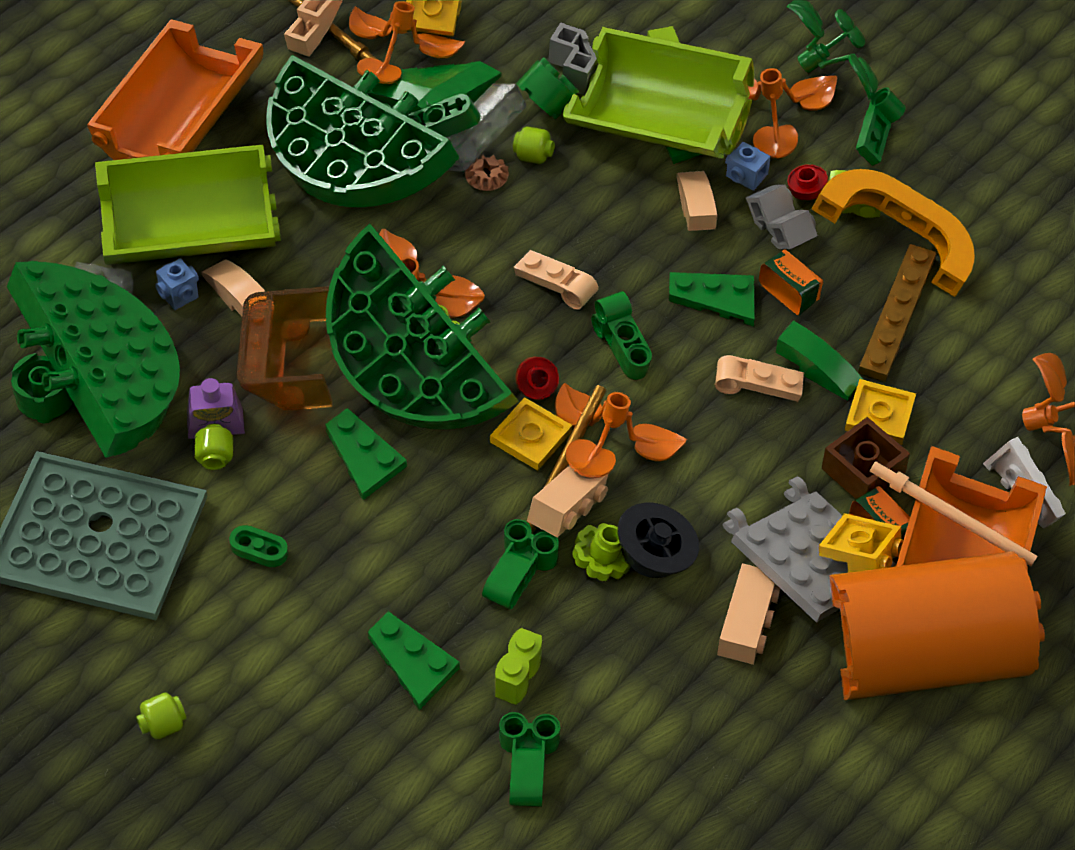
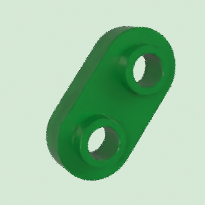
(261, 545)

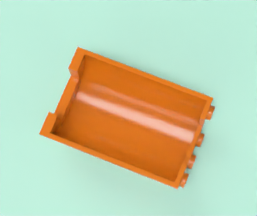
(172, 95)
(938, 538)
(937, 624)

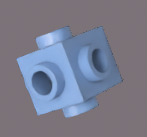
(747, 165)
(177, 283)

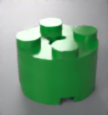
(546, 88)
(30, 393)

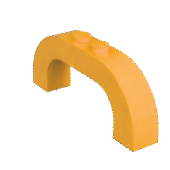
(909, 209)

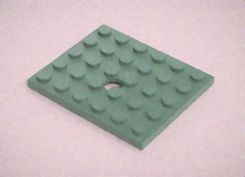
(122, 569)

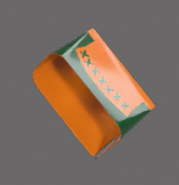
(790, 282)
(880, 507)

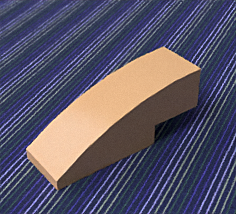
(311, 25)
(697, 200)
(231, 284)

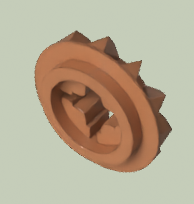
(478, 178)

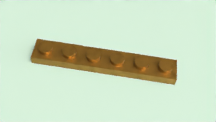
(897, 313)

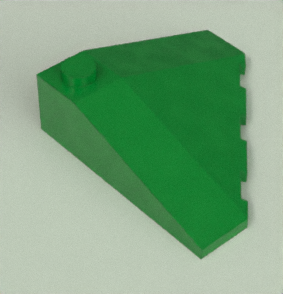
(438, 83)

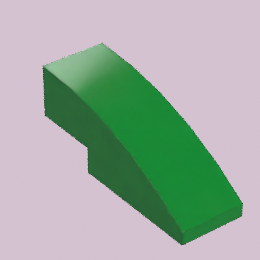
(818, 360)

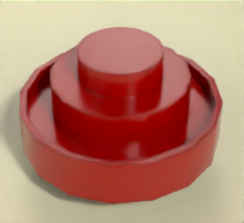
(807, 181)
(537, 377)

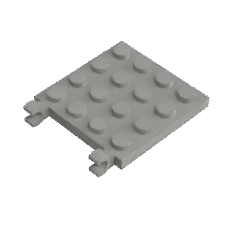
(788, 548)

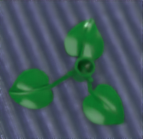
(817, 54)

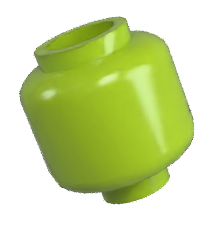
(533, 145)
(213, 446)
(161, 715)

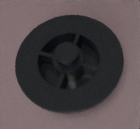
(657, 540)

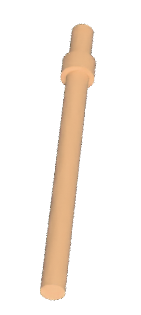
(900, 482)

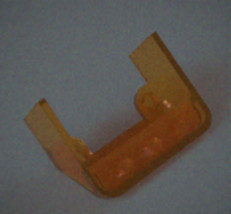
(266, 325)

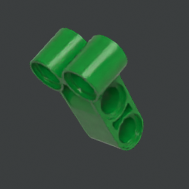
(615, 320)
(519, 562)
(528, 754)

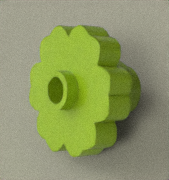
(600, 552)

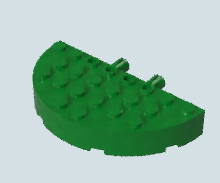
(349, 144)
(402, 344)
(103, 349)

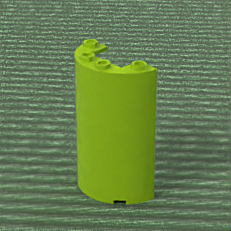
(665, 93)
(186, 204)

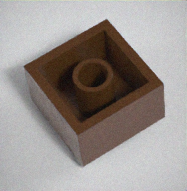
(855, 452)

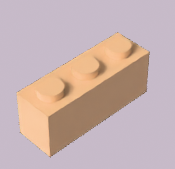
(565, 501)
(748, 615)

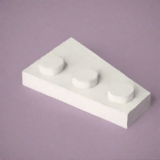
(1015, 461)

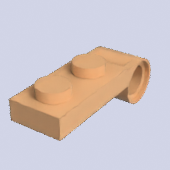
(574, 285)
(758, 376)

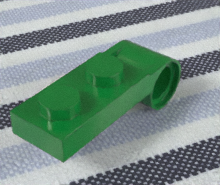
(882, 111)

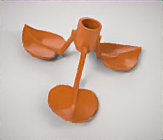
(400, 22)
(811, 93)
(458, 297)
(1045, 415)
(592, 459)

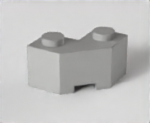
(573, 52)
(775, 211)

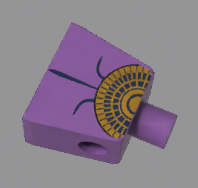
(214, 405)

